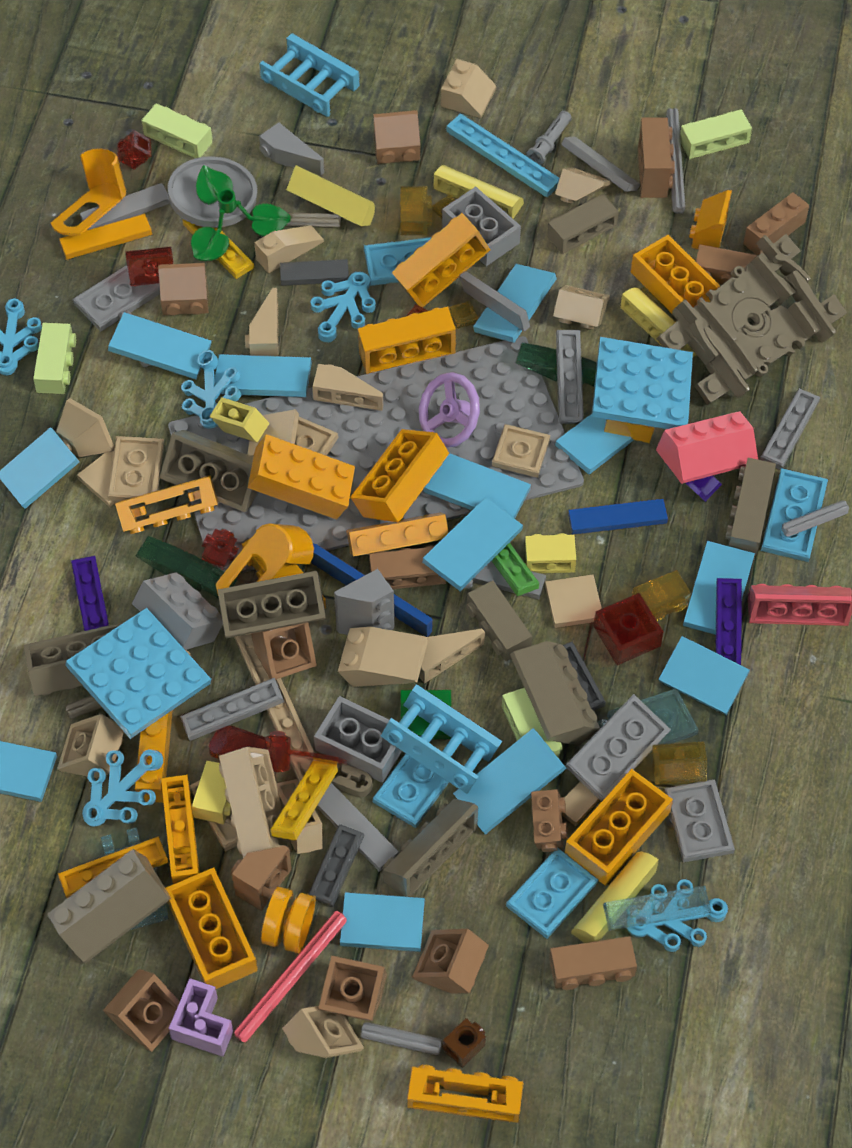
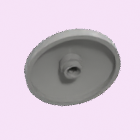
(184, 197)

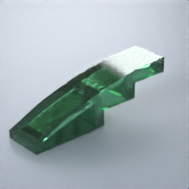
(544, 362)
(171, 559)

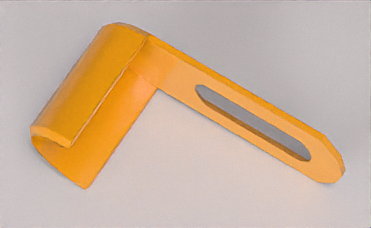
(105, 187)
(274, 547)

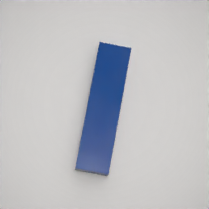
(617, 516)

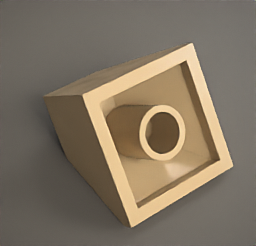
(578, 184)
(83, 430)
(321, 1033)

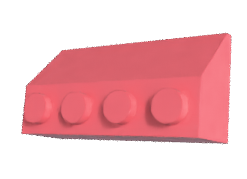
(708, 447)
(800, 605)

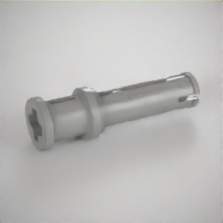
(545, 143)

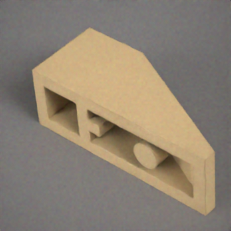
(285, 246)
(264, 328)
(341, 387)
(448, 649)
(311, 835)

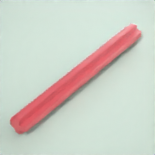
(290, 976)

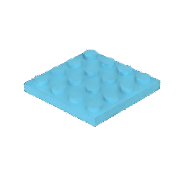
(642, 384)
(138, 673)

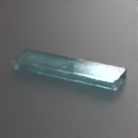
(656, 908)

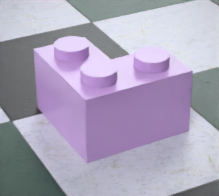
(196, 1024)

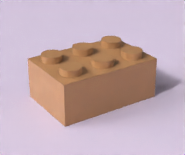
(655, 158)

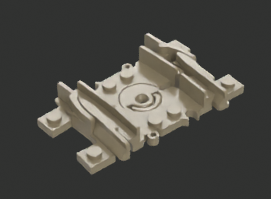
(727, 341)

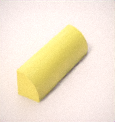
(457, 184)
(331, 197)
(647, 314)
(624, 886)

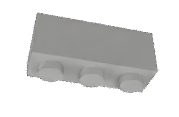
(365, 604)

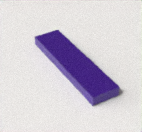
(89, 593)
(728, 618)

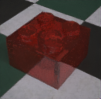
(628, 629)

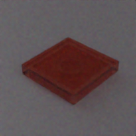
(144, 264)

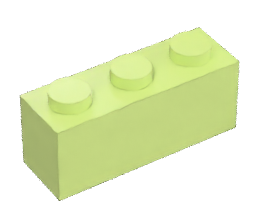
(177, 131)
(715, 134)
(54, 358)
(523, 717)

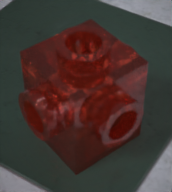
(134, 149)
(216, 555)

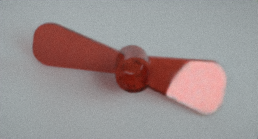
(277, 743)

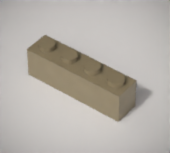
(751, 506)

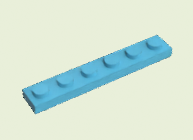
(503, 155)

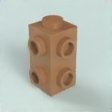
(547, 820)

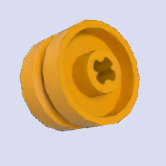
(288, 919)

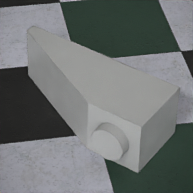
(289, 150)

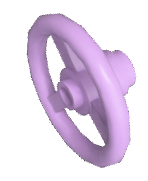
(451, 409)

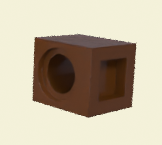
(464, 1053)

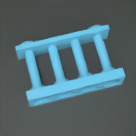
(314, 58)
(450, 722)

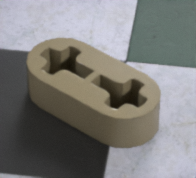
(349, 778)

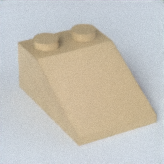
(381, 657)

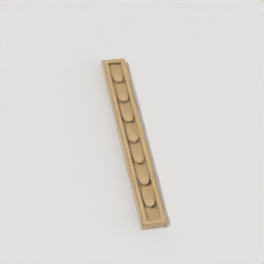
(283, 715)

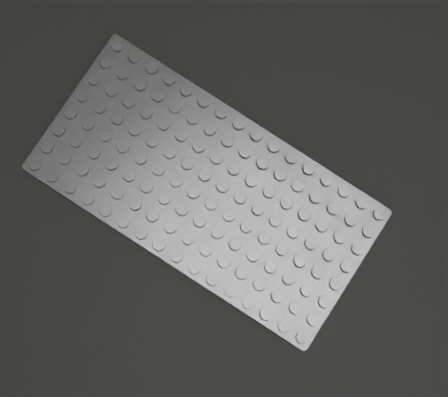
(505, 394)

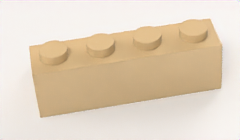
(252, 798)

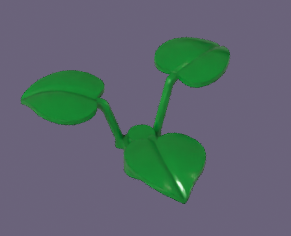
(218, 186)

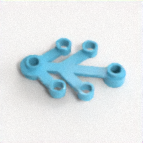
(327, 329)
(12, 338)
(209, 362)
(118, 789)
(677, 925)

